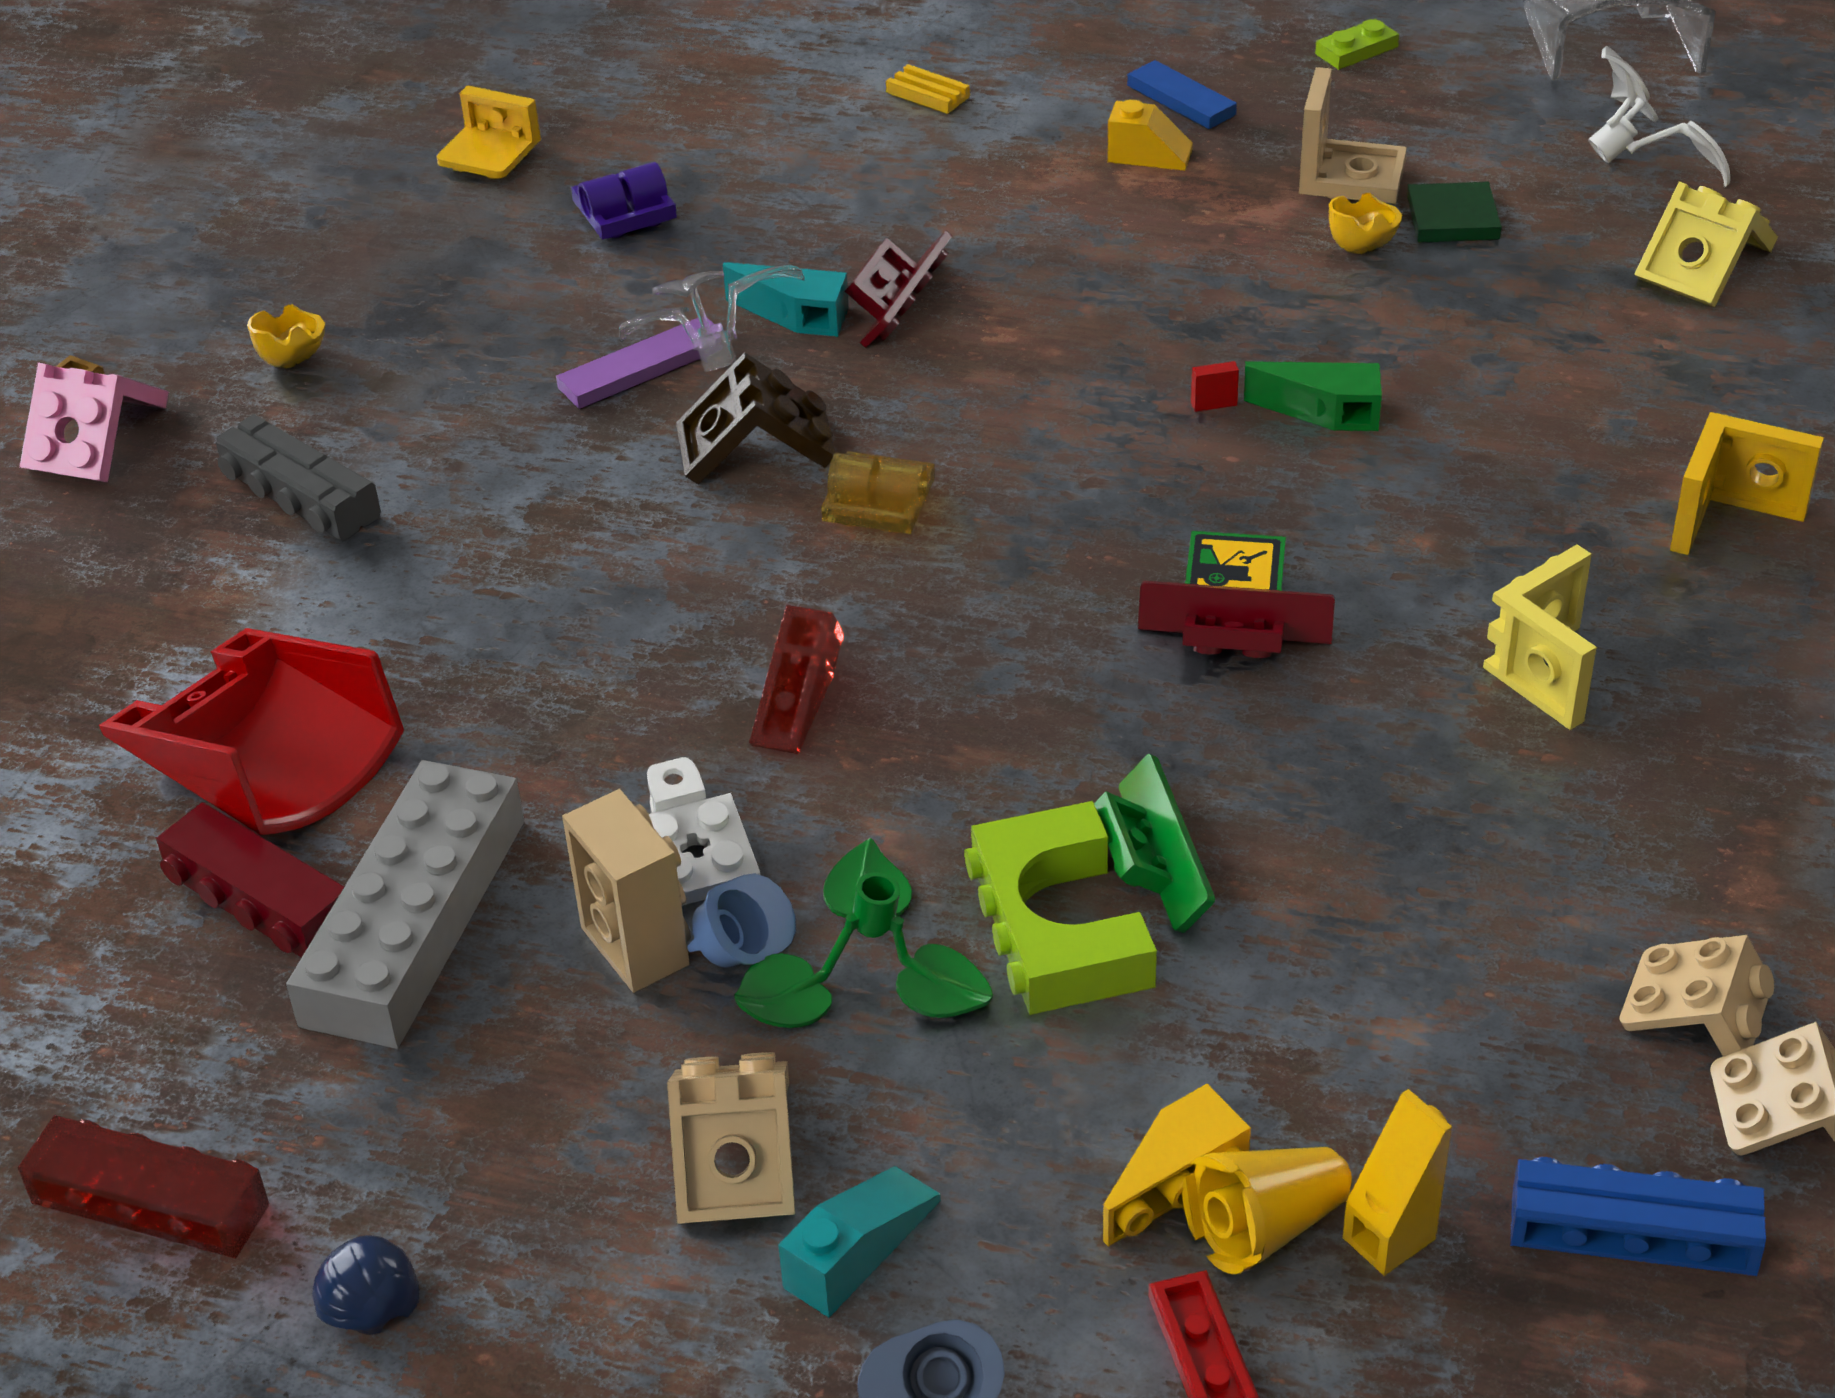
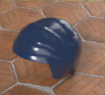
(365, 1285)

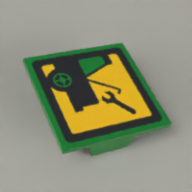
(1236, 560)

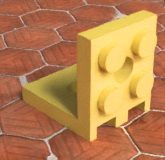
(1719, 226)
(1540, 623)

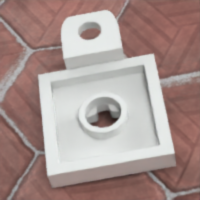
(693, 820)

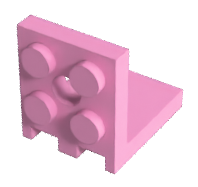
(94, 404)

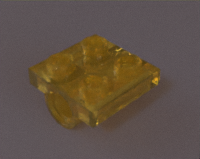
(876, 491)

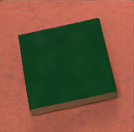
(1453, 212)

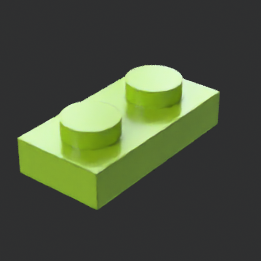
(1357, 43)

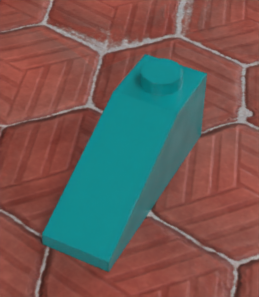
(851, 1237)

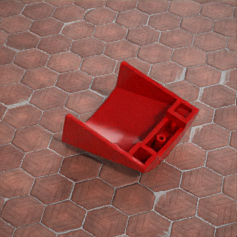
(272, 731)

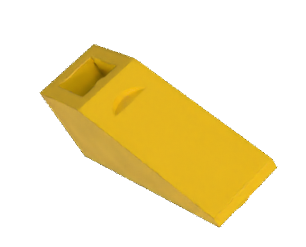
(1155, 1174)
(1401, 1187)

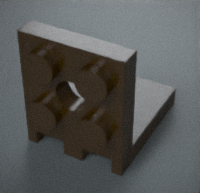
(741, 401)

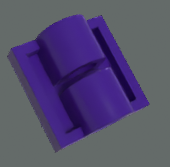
(625, 201)

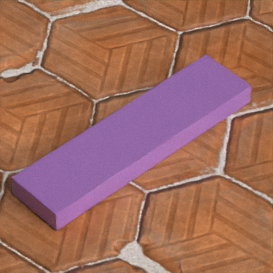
(629, 366)

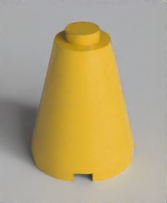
(1260, 1200)

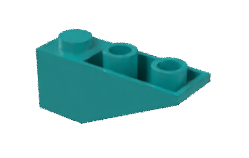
(801, 306)

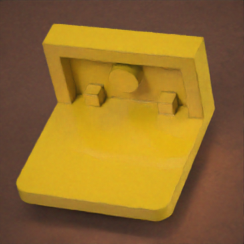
(495, 135)

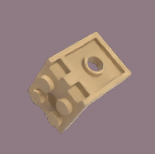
(1341, 166)
(724, 1106)

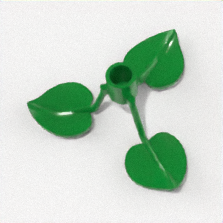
(871, 898)

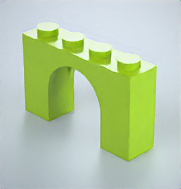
(1050, 960)

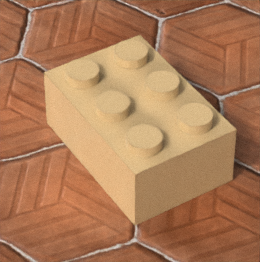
(628, 889)

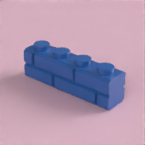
(1638, 1216)

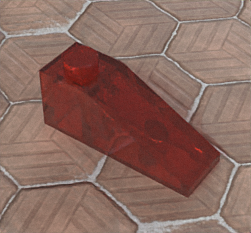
(797, 678)

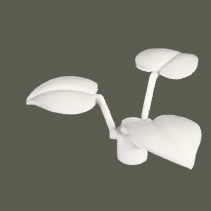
(1619, 131)

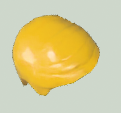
(1363, 224)
(286, 338)

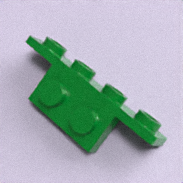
(1154, 845)

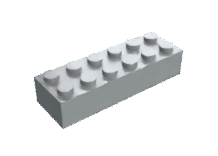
(406, 904)

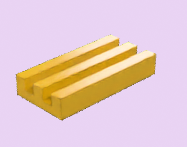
(928, 89)

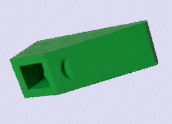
(1318, 392)

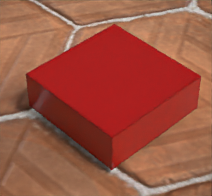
(1214, 386)

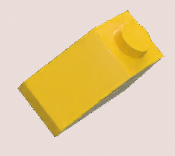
(1146, 137)

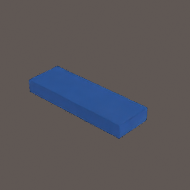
(1182, 94)

